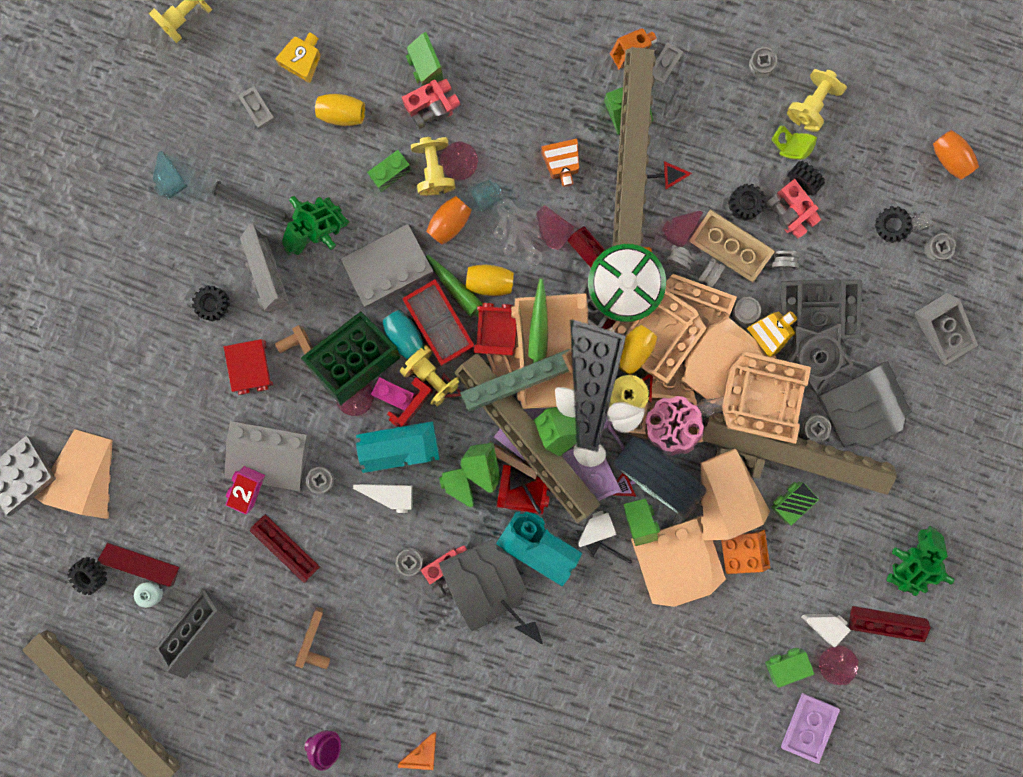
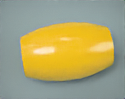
(340, 109)
(489, 280)
(636, 349)

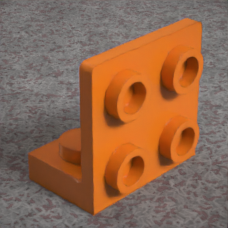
(746, 553)

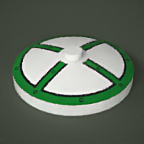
(626, 282)

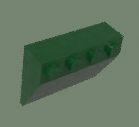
(351, 357)

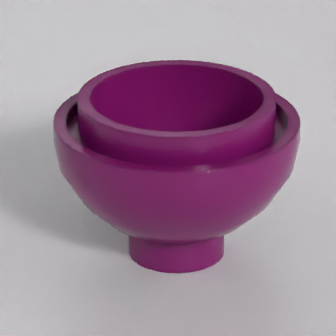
(323, 749)

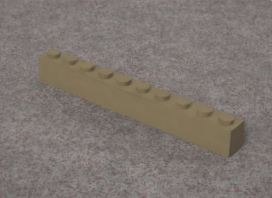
(633, 146)
(525, 437)
(805, 455)
(100, 706)

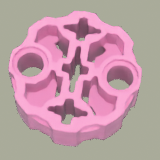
(692, 418)

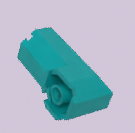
(397, 446)
(538, 548)

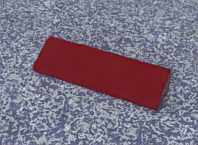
(586, 245)
(284, 548)
(139, 564)
(889, 624)

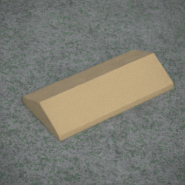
(731, 245)

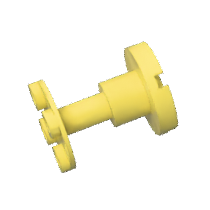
(174, 17)
(809, 110)
(433, 172)
(425, 370)
(634, 387)

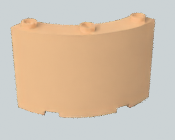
(559, 313)

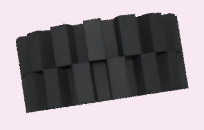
(807, 177)
(751, 191)
(890, 213)
(207, 292)
(81, 581)

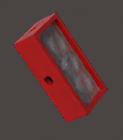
(438, 322)

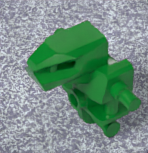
(313, 224)
(921, 564)

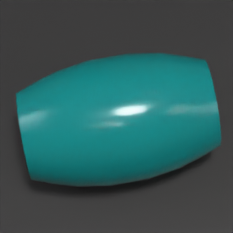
(403, 333)

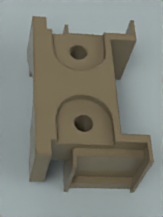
(755, 464)

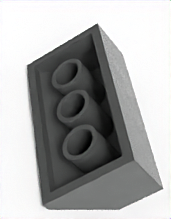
(193, 634)

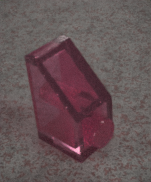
(553, 228)
(680, 228)

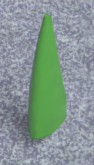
(456, 288)
(539, 326)

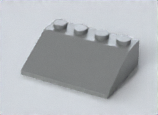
(387, 266)
(263, 268)
(269, 451)

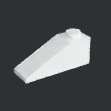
(393, 496)

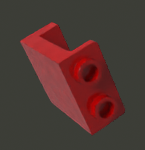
(496, 330)
(247, 366)
(414, 406)
(517, 498)

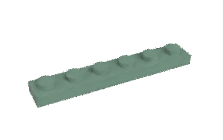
(515, 381)

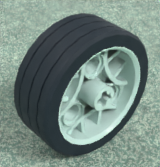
(660, 476)

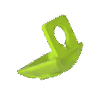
(798, 145)

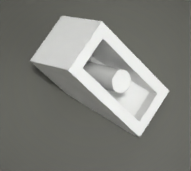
(597, 529)
(828, 626)

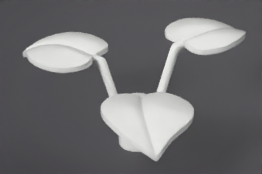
(623, 415)

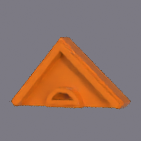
(422, 756)

